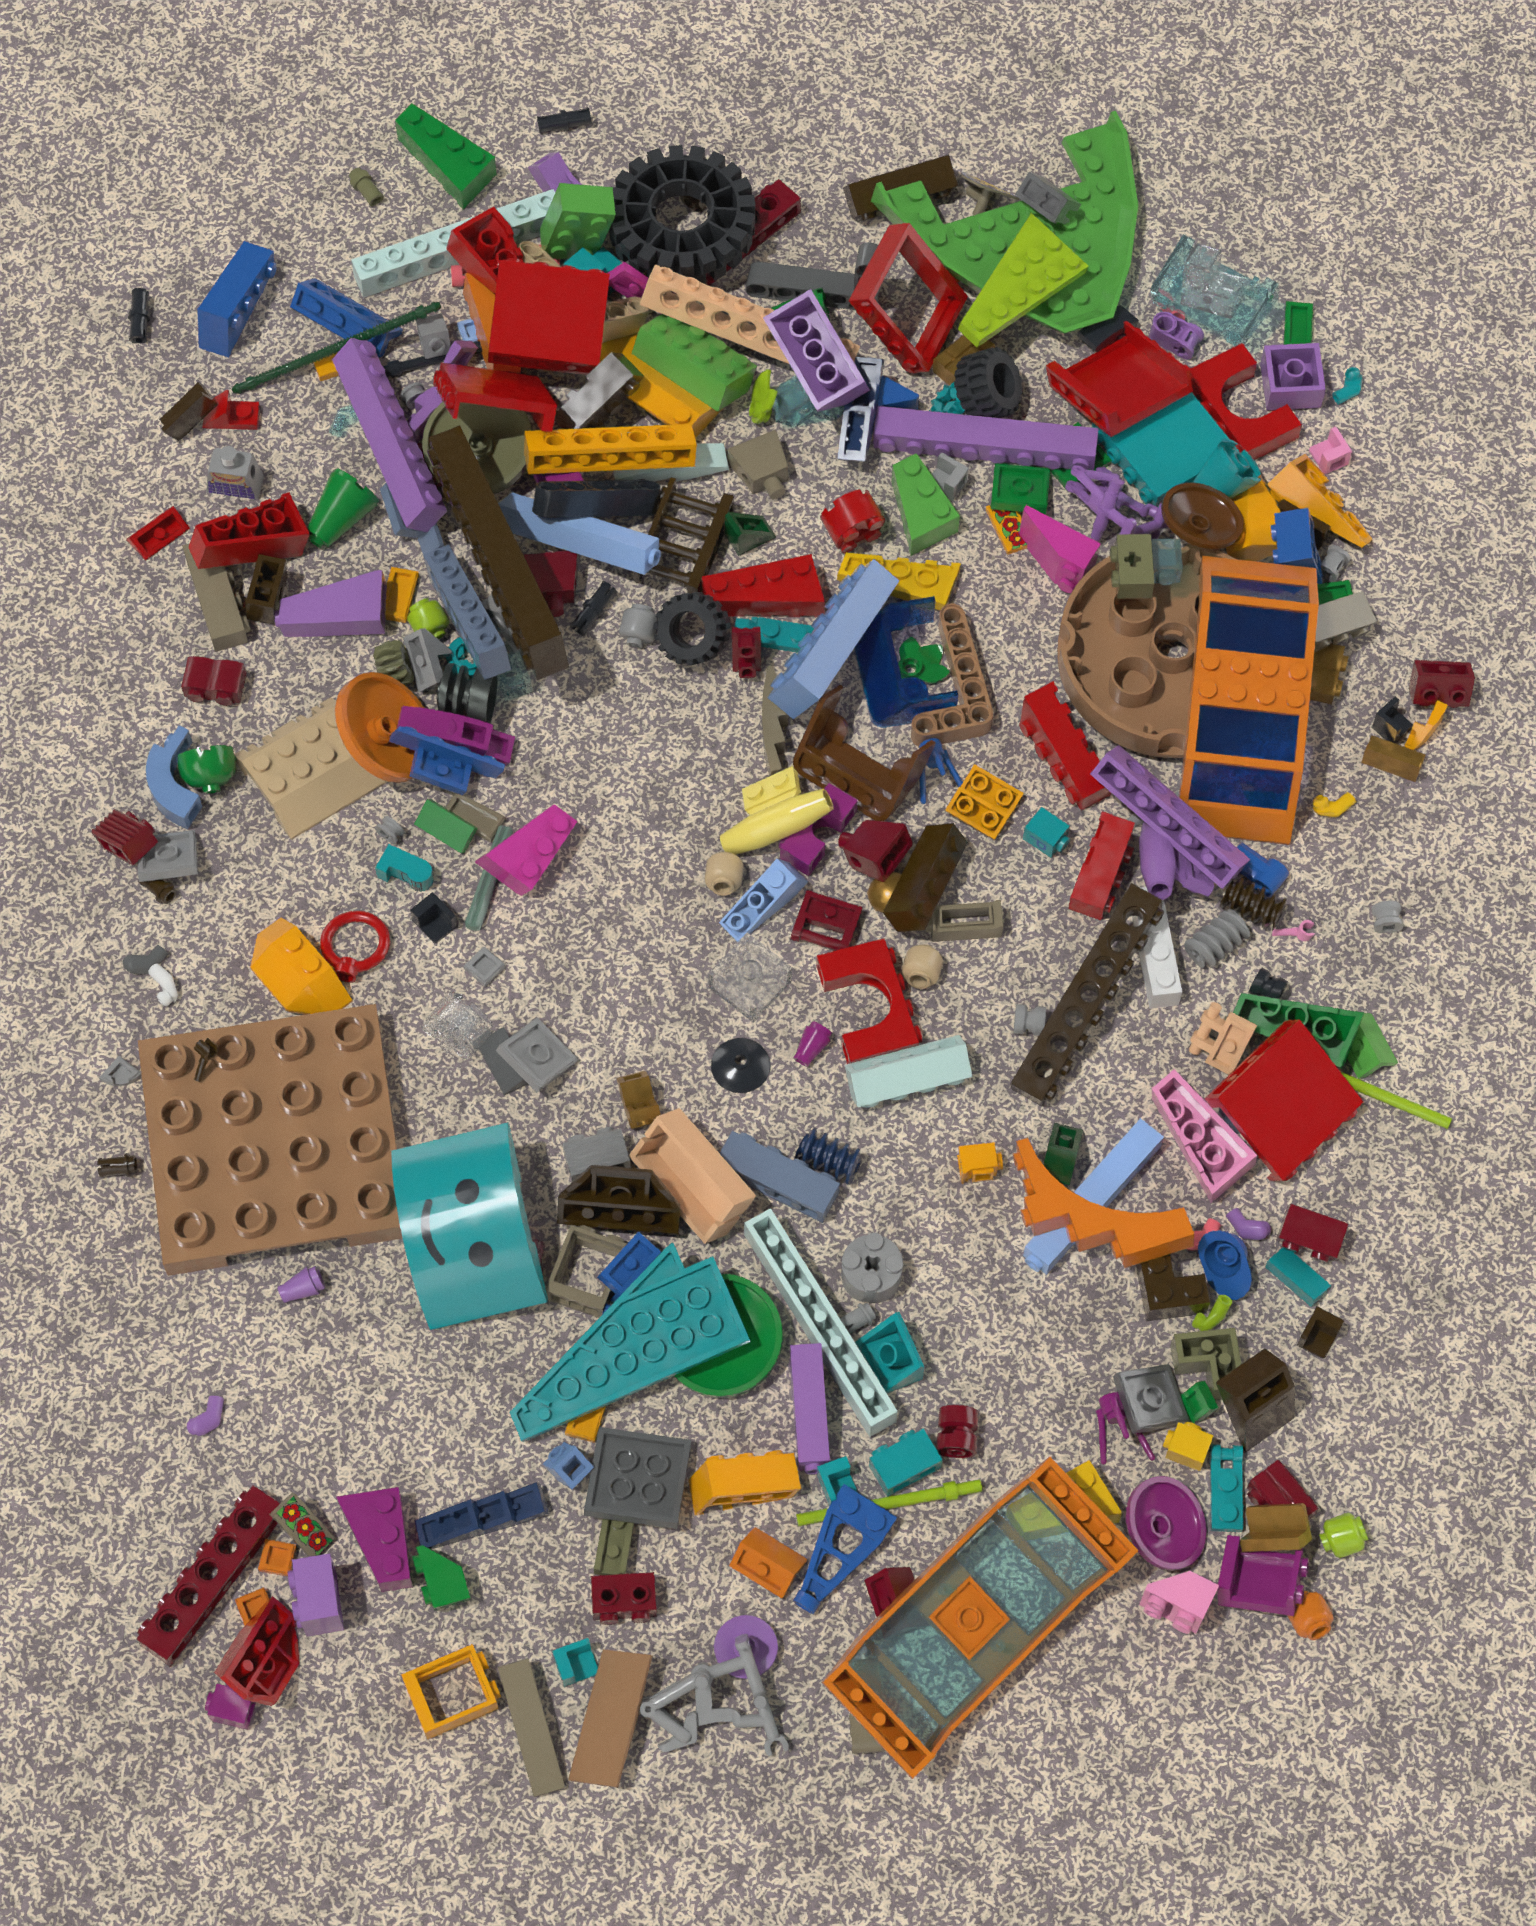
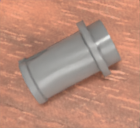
(858, 1317)

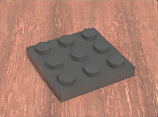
(637, 1478)

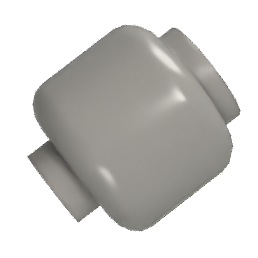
(638, 625)

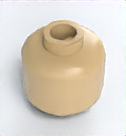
(724, 873)
(922, 966)

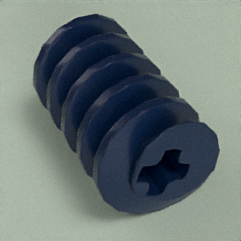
(829, 1155)

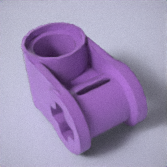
(1176, 334)

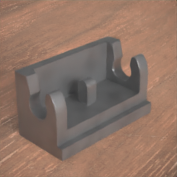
(1046, 198)

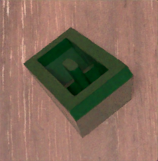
(747, 531)

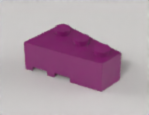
(381, 1534)

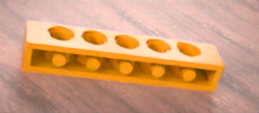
(610, 449)

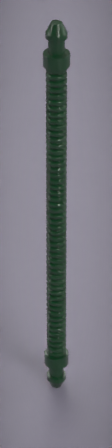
(252, 382)

